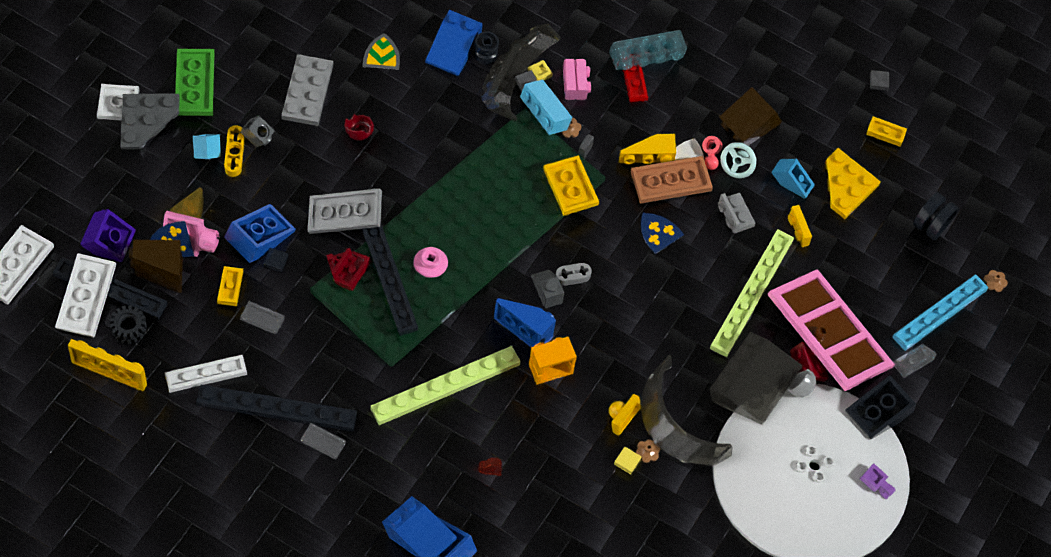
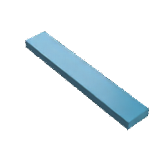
(940, 312)

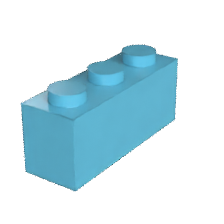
(546, 107)

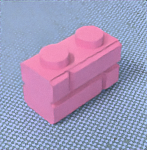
(575, 79)

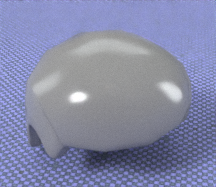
(803, 384)

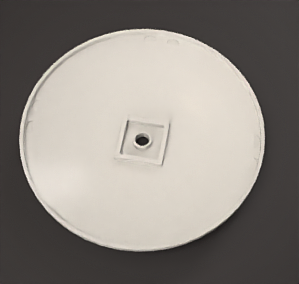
(807, 511)

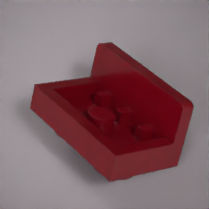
(808, 360)

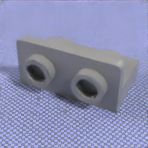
(736, 212)

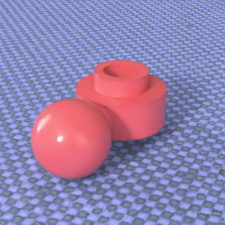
(711, 160)

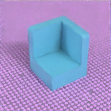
(206, 146)

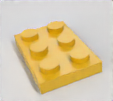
(571, 185)

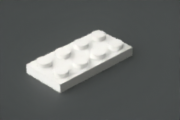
(20, 260)
(85, 295)

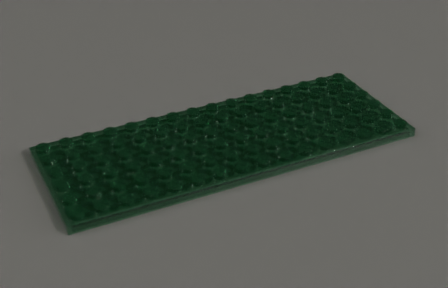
(476, 215)

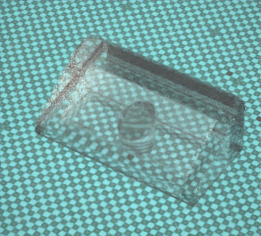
(914, 360)

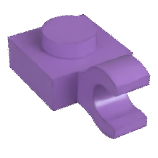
(875, 480)

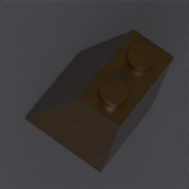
(750, 118)
(158, 262)

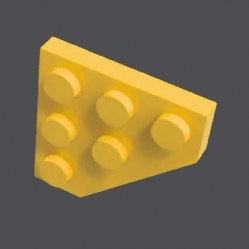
(847, 183)

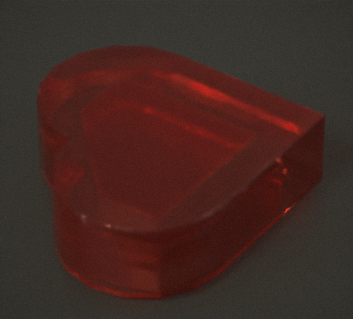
(491, 466)

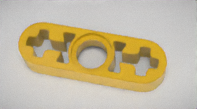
(238, 158)

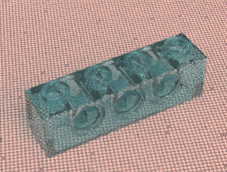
(639, 47)

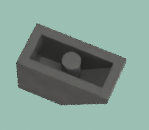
(548, 288)

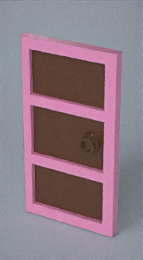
(831, 330)

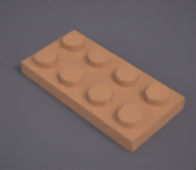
(671, 179)

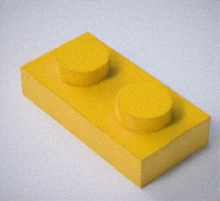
(886, 131)
(800, 226)
(230, 286)

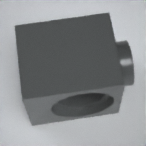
(250, 131)

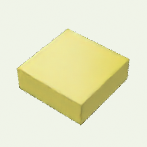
(541, 70)
(627, 460)

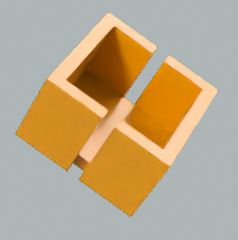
(552, 360)

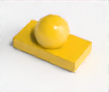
(623, 413)

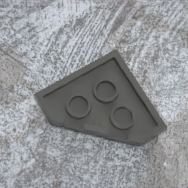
(145, 117)

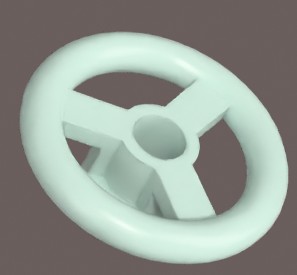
(741, 154)

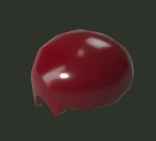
(359, 127)

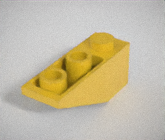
(655, 149)

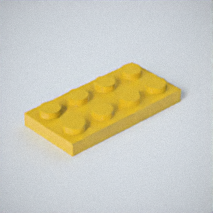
(107, 365)

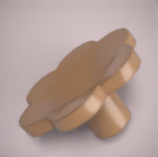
(573, 129)
(995, 281)
(648, 454)

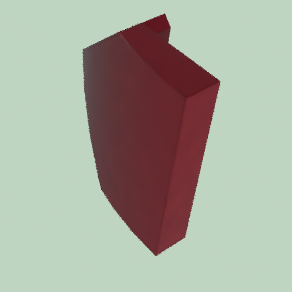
(348, 268)

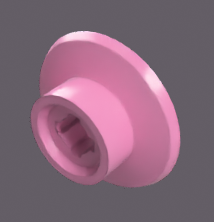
(428, 268)

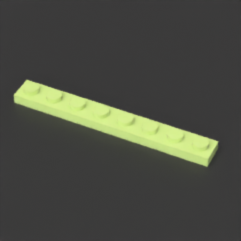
(751, 293)
(445, 385)

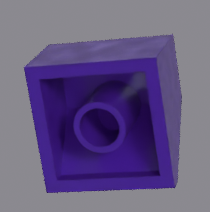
(108, 236)

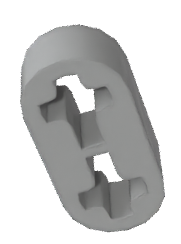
(573, 275)

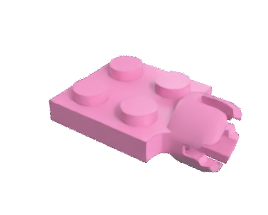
(201, 237)

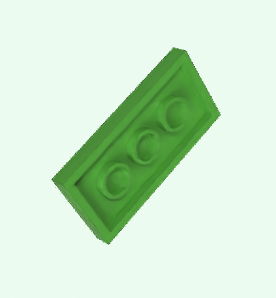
(195, 81)

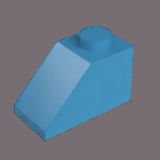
(793, 177)

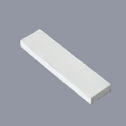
(205, 373)

